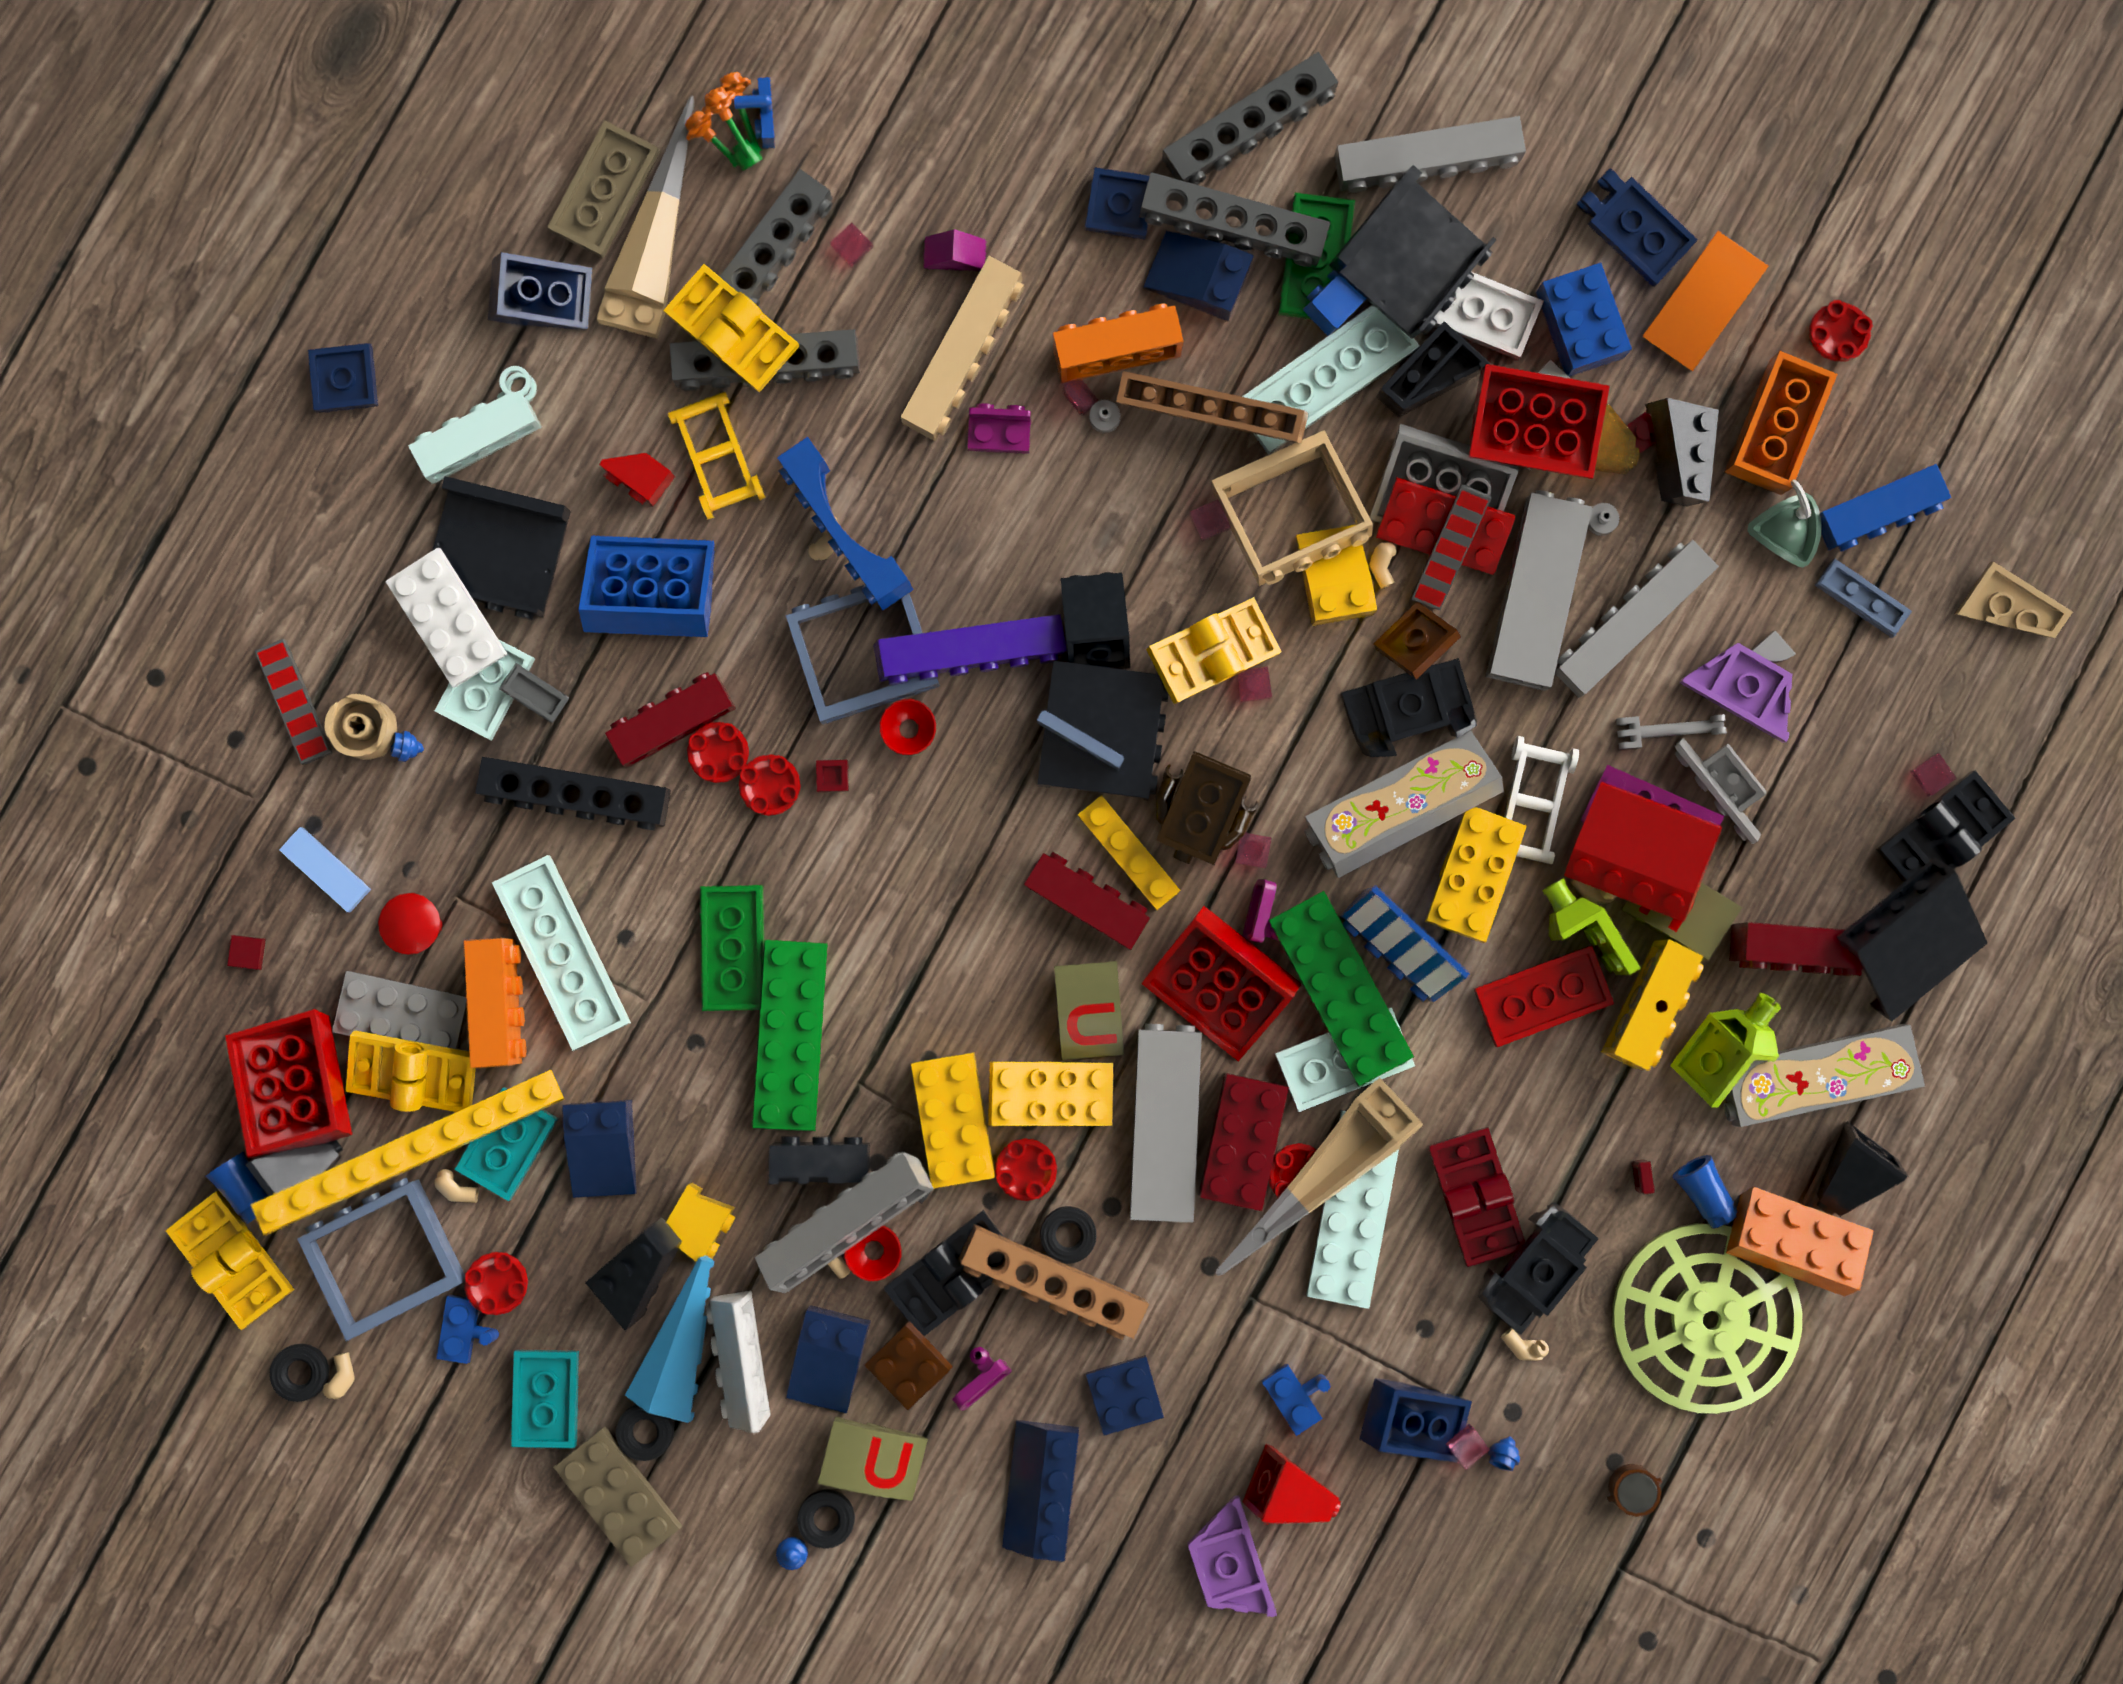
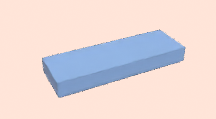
(325, 869)

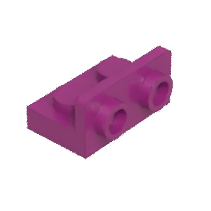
(999, 429)

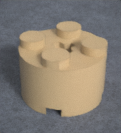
(360, 709)

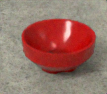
(897, 714)
(875, 1269)

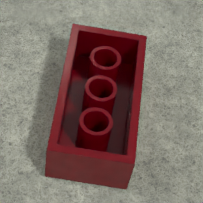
(1790, 947)
(1243, 1141)

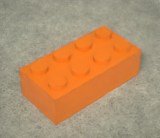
(1117, 343)
(1781, 423)
(494, 1002)
(1799, 1241)

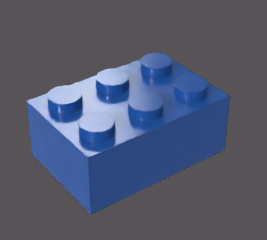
(1583, 320)

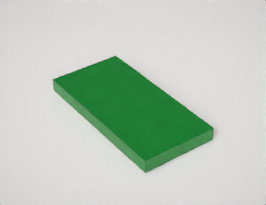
(1300, 280)
(731, 946)

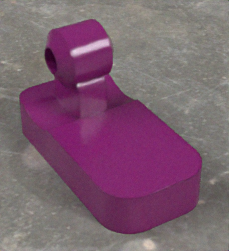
(1259, 911)
(991, 1375)

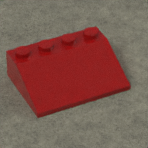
(1538, 421)
(1643, 851)
(1221, 983)
(288, 1084)

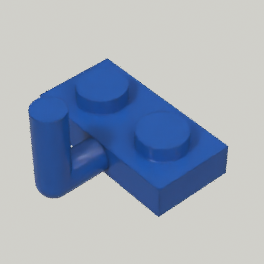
(760, 99)
(460, 1330)
(1294, 1398)

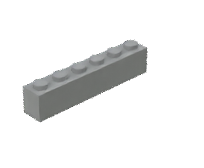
(1432, 152)
(1635, 618)
(843, 1222)

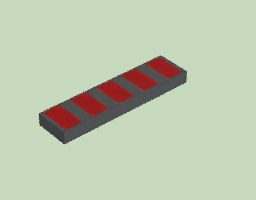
(1451, 547)
(293, 701)

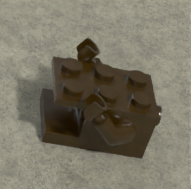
(1203, 809)

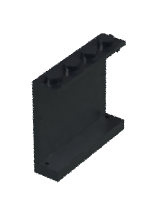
(1411, 256)
(502, 545)
(1114, 709)
(1915, 937)

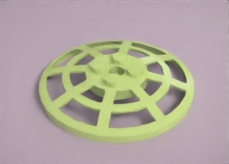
(1688, 1324)

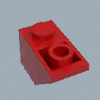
(640, 474)

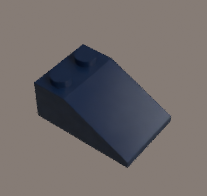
(1199, 273)
(539, 292)
(600, 1148)
(827, 1358)
(1413, 1420)

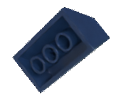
(1040, 1490)

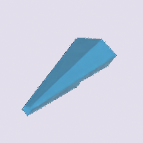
(669, 1370)

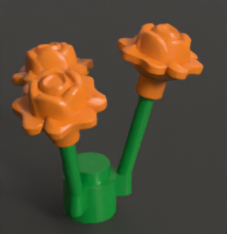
(718, 102)

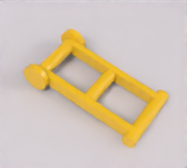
(707, 501)

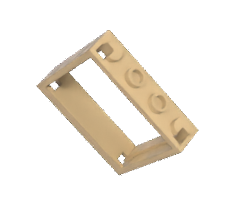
(1273, 466)

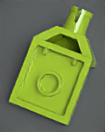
(1576, 913)
(1726, 1048)

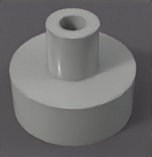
(1101, 422)
(1597, 522)

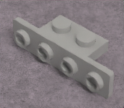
(1728, 782)

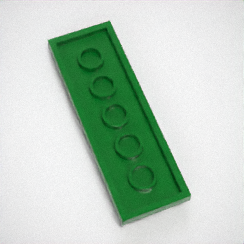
(1341, 988)
(789, 1035)

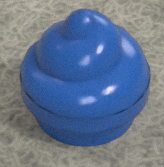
(405, 746)
(1504, 1454)
(792, 1553)

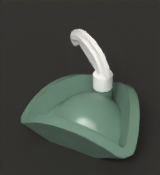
(1790, 528)

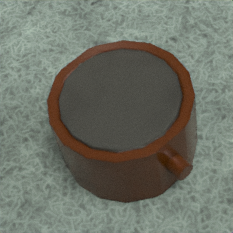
(1634, 1490)

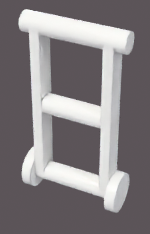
(1568, 765)

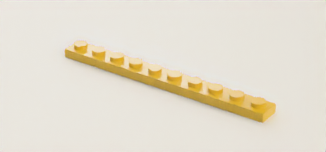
(407, 1152)

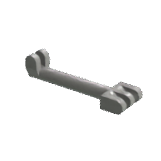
(1636, 732)

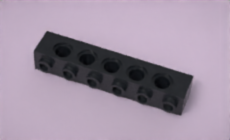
(495, 773)

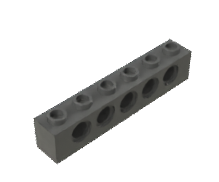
(1310, 73)
(800, 191)
(1249, 212)
(844, 343)

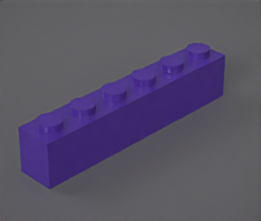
(969, 648)

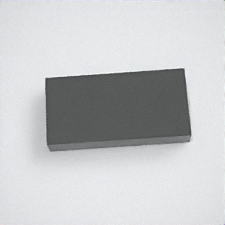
(533, 693)

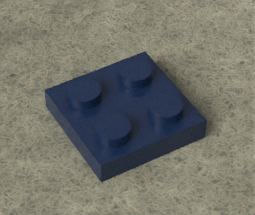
(1117, 203)
(343, 378)
(1124, 1395)

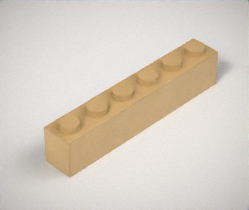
(962, 348)

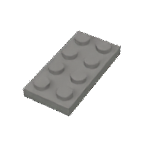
(400, 1011)

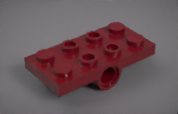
(1477, 1196)

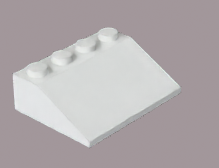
(739, 1360)

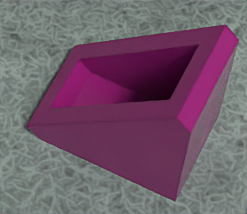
(954, 251)

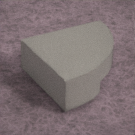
(1774, 648)

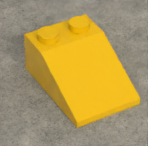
(1339, 585)

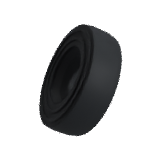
(1068, 1254)
(279, 1372)
(638, 1450)
(812, 1533)

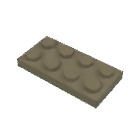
(603, 189)
(618, 1496)

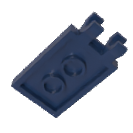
(1637, 226)

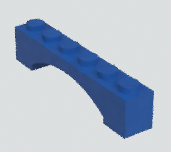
(881, 576)

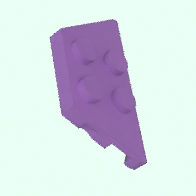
(1747, 688)
(1230, 1564)

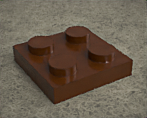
(1417, 640)
(908, 1365)

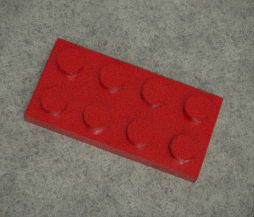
(1417, 517)
(1543, 996)

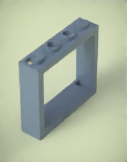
(866, 701)
(433, 1231)

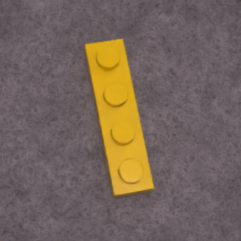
(1129, 852)

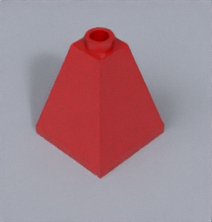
(1287, 1493)

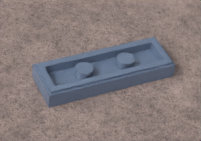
(1863, 598)
(1080, 739)

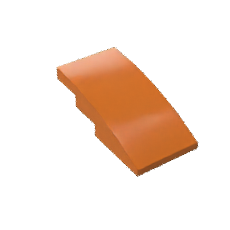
(1705, 300)

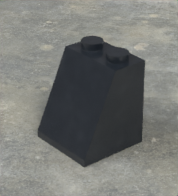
(1096, 620)

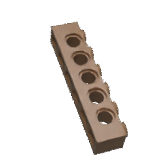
(1212, 407)
(1123, 1322)

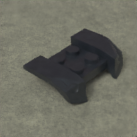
(1408, 707)
(1539, 1270)

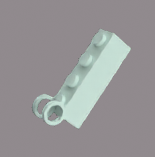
(480, 432)

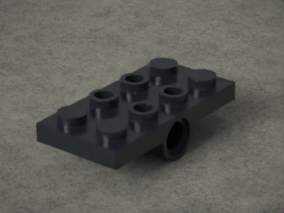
(1948, 829)
(937, 1283)

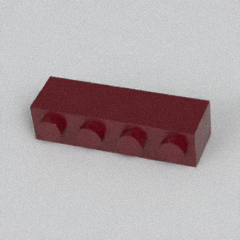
(669, 720)
(1088, 901)

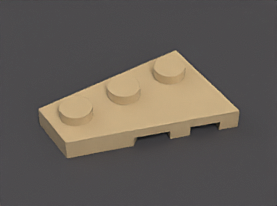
(2013, 603)

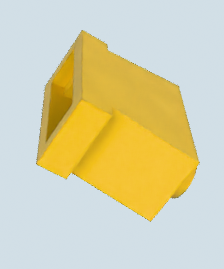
(699, 1222)

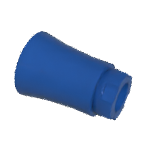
(238, 1186)
(1706, 1190)

